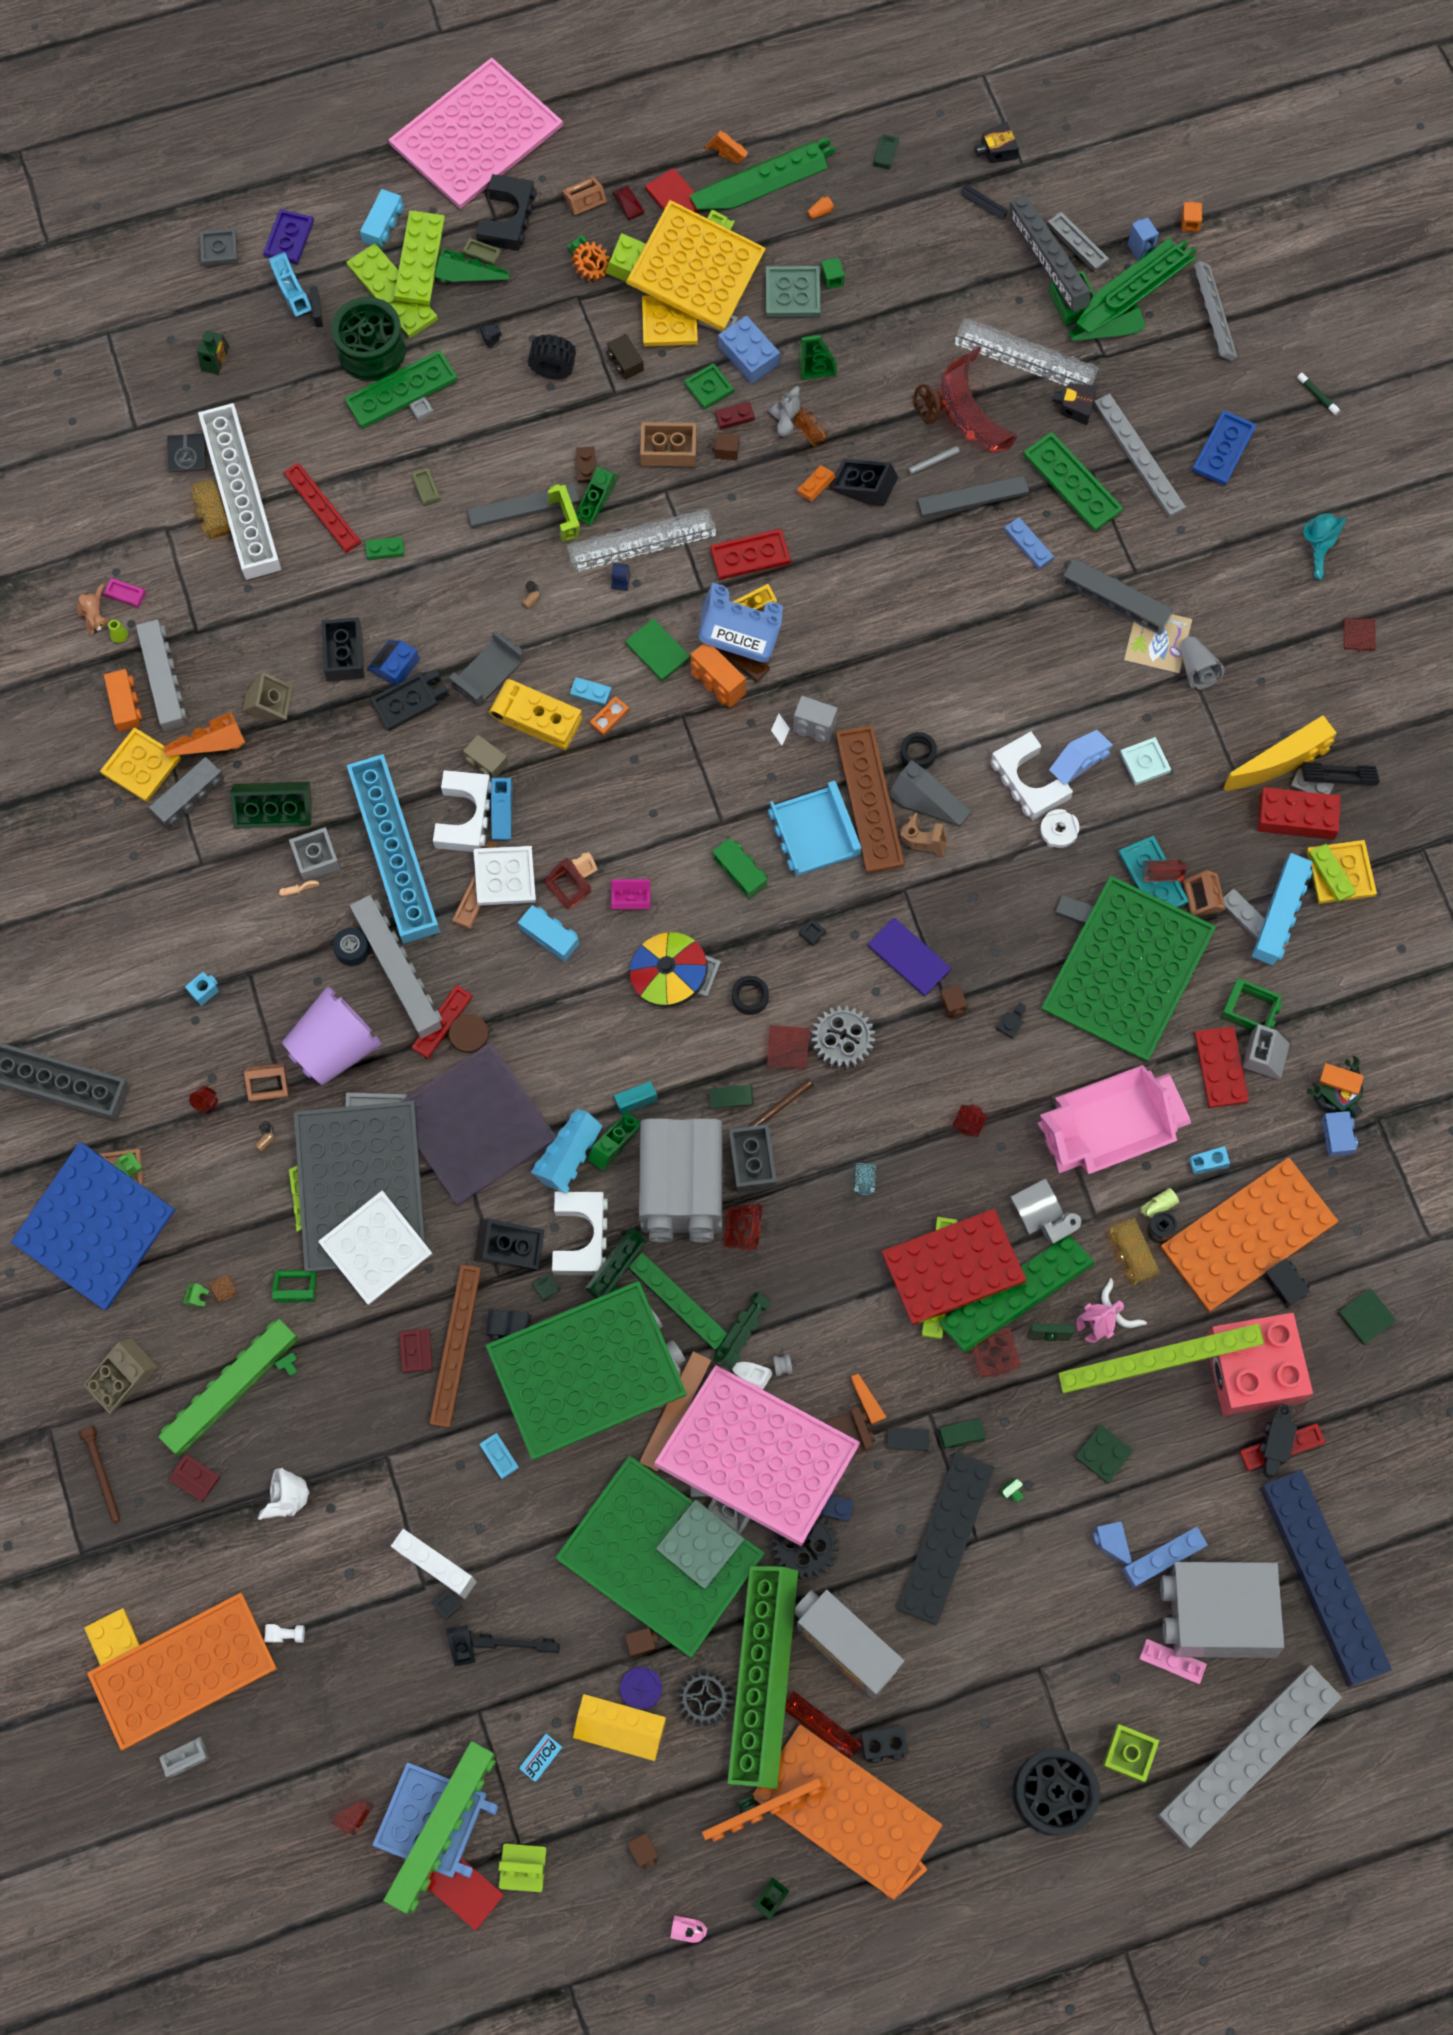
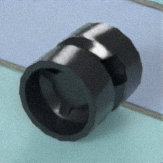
(1161, 1227)

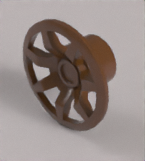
(931, 403)

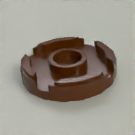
(468, 1033)

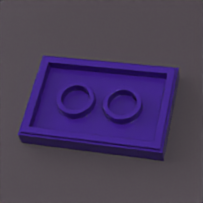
(289, 235)

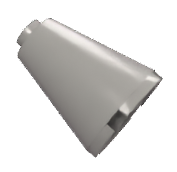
(1200, 664)

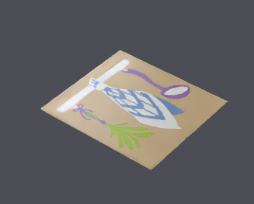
(1159, 650)

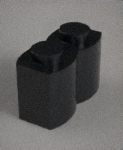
(504, 1323)

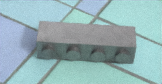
(187, 793)

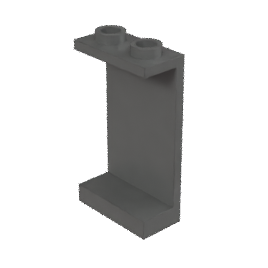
(488, 670)

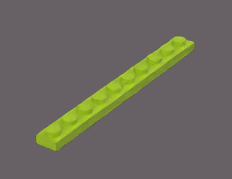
(1161, 1358)

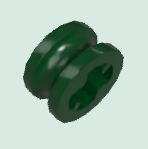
(746, 1804)

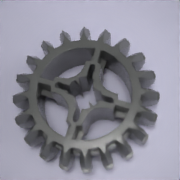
(718, 1700)

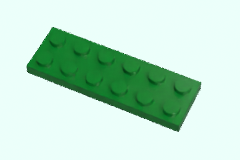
(401, 389)
(1073, 481)

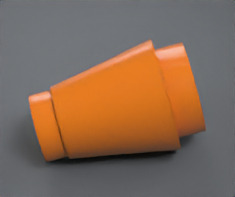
(820, 208)

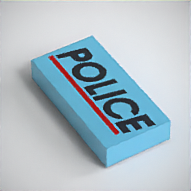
(540, 1757)

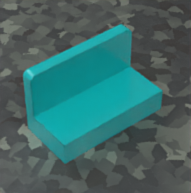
(636, 1097)

